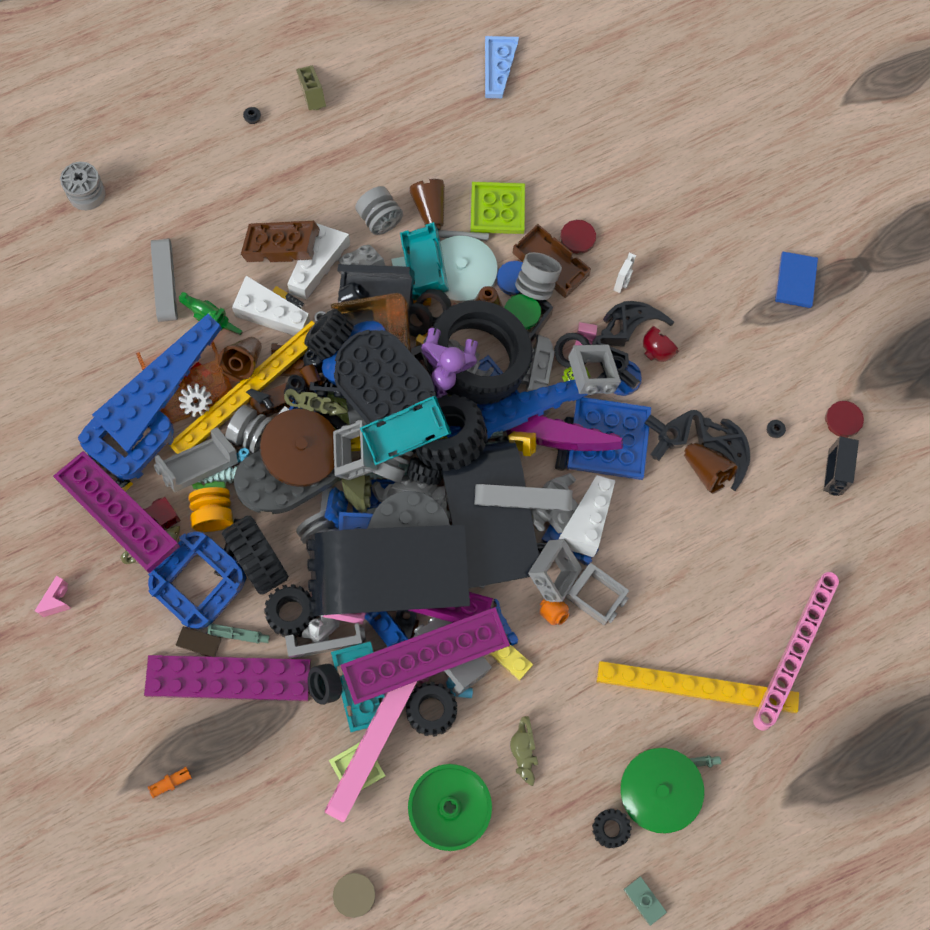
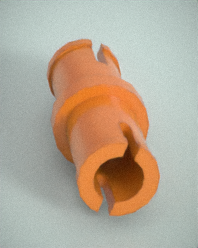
(169, 782)

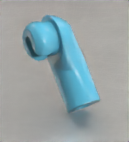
(243, 453)
(466, 694)

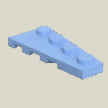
(498, 63)

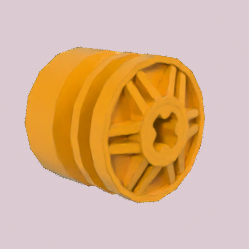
(210, 509)

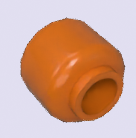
(554, 612)

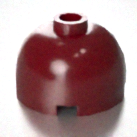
(658, 346)

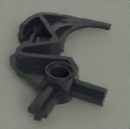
(620, 312)
(680, 428)

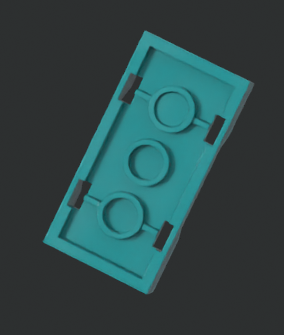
(425, 259)
(405, 430)
(364, 711)

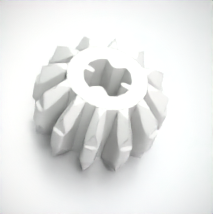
(188, 403)

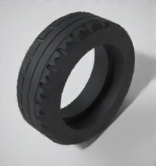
(504, 327)

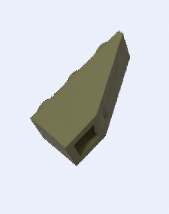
(358, 492)

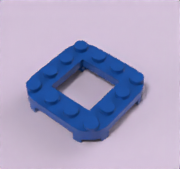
(131, 465)
(221, 596)

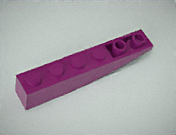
(567, 436)

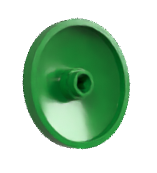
(662, 790)
(449, 807)

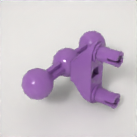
(447, 361)

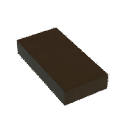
(198, 642)

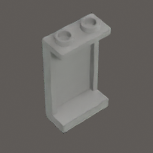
(197, 462)
(296, 651)
(464, 674)

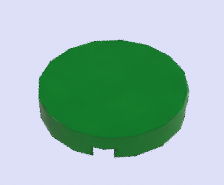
(525, 309)

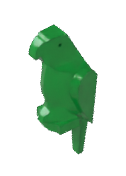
(202, 308)

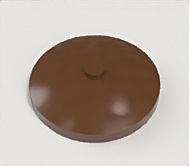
(298, 447)

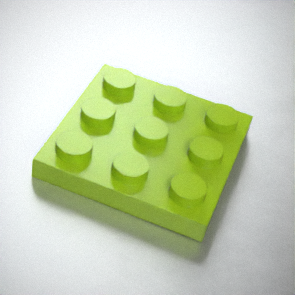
(498, 207)

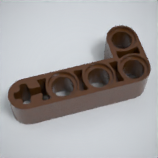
(308, 373)

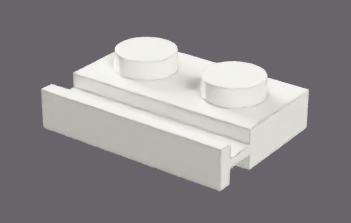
(625, 273)

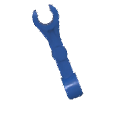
(511, 636)

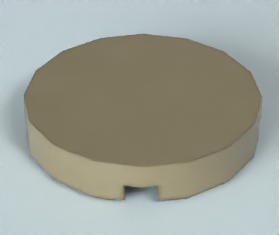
(354, 895)

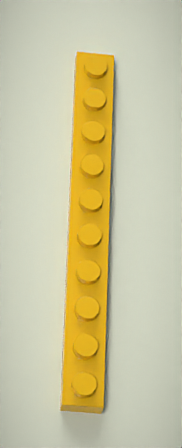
(236, 397)
(689, 685)

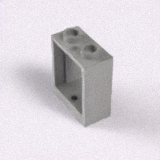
(594, 353)
(343, 465)
(570, 569)
(605, 579)

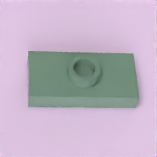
(645, 901)

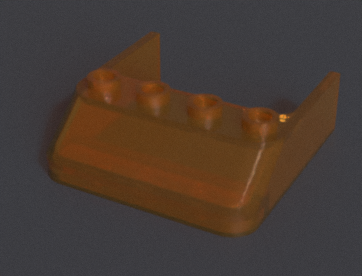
(388, 310)
(205, 375)

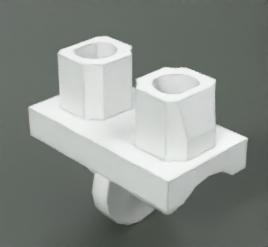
(320, 629)

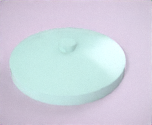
(468, 267)

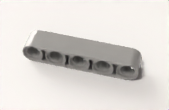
(164, 280)
(523, 497)

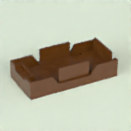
(280, 241)
(571, 274)

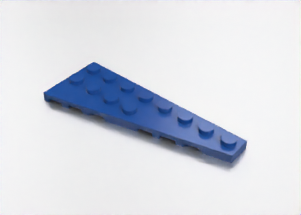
(140, 400)
(517, 408)

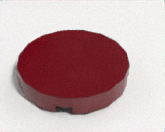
(578, 236)
(844, 419)

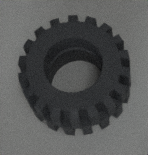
(328, 334)
(280, 598)
(437, 692)

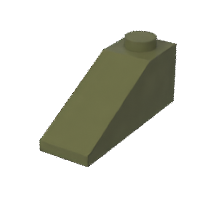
(311, 88)

